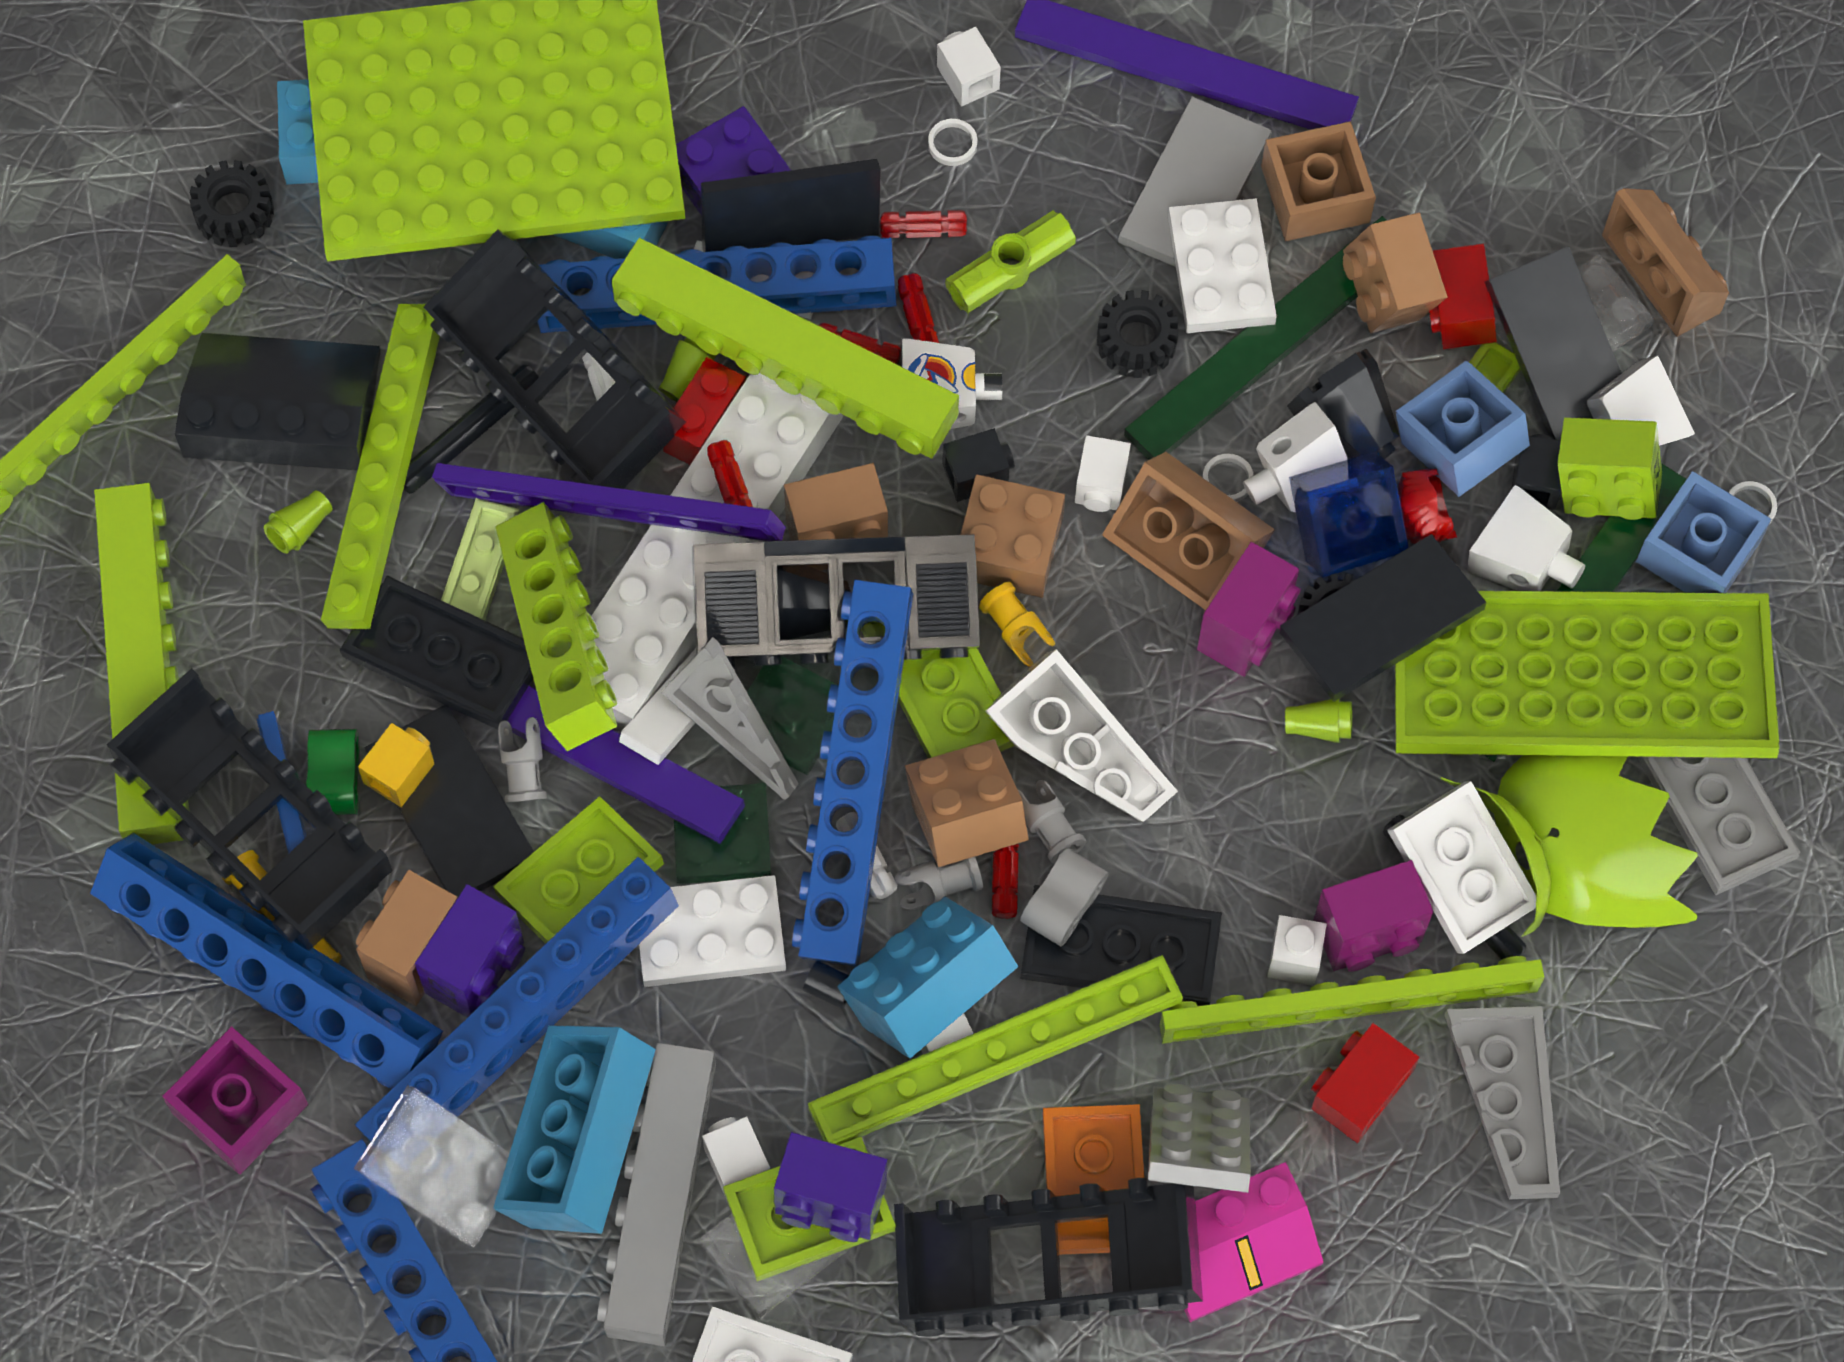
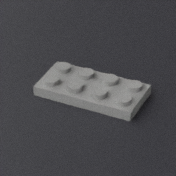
(1200, 1138)

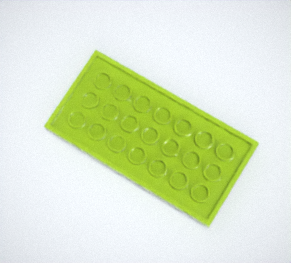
(1595, 678)

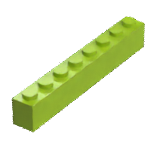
(785, 349)
(135, 630)

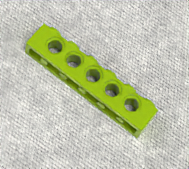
(557, 626)

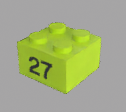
(1610, 468)

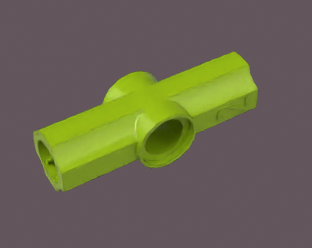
(1030, 246)

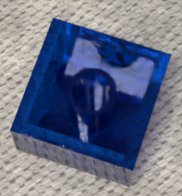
(1349, 514)

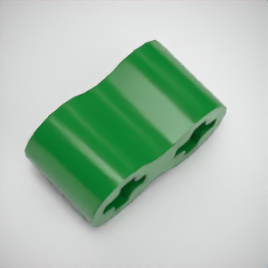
(334, 767)

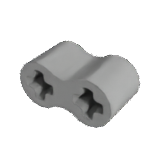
(1064, 897)

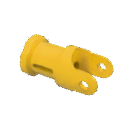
(1013, 619)

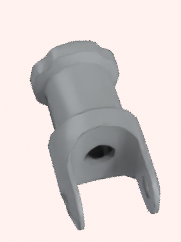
(522, 763)
(1050, 823)
(938, 881)

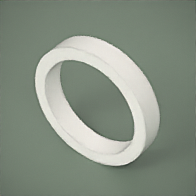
(952, 161)
(1234, 459)
(1751, 485)

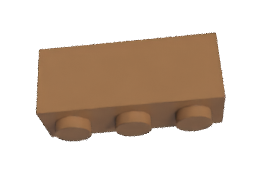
(1664, 260)
(1184, 528)

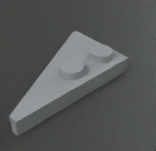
(720, 705)

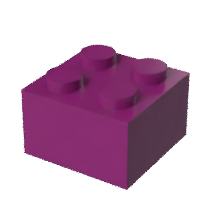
(1248, 610)
(1374, 916)
(235, 1100)

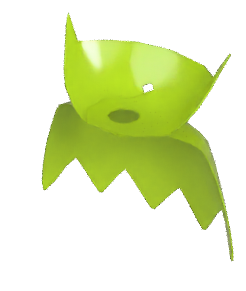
(1604, 860)

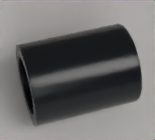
(823, 983)

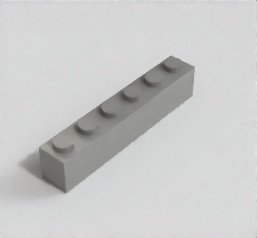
(659, 1196)

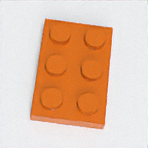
(1090, 1148)

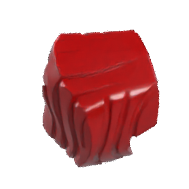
(1424, 506)

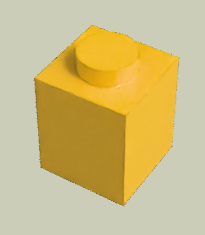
(397, 763)

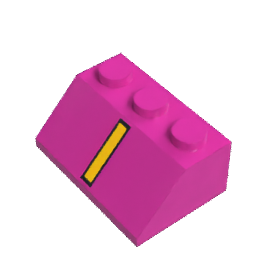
(1252, 1240)

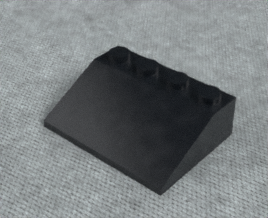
(277, 401)

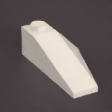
(1071, 731)

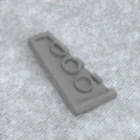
(1510, 1084)

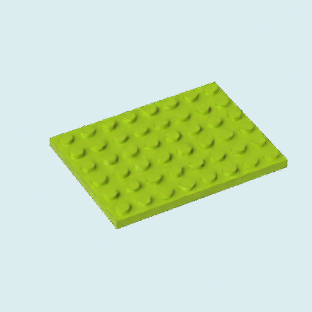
(488, 122)

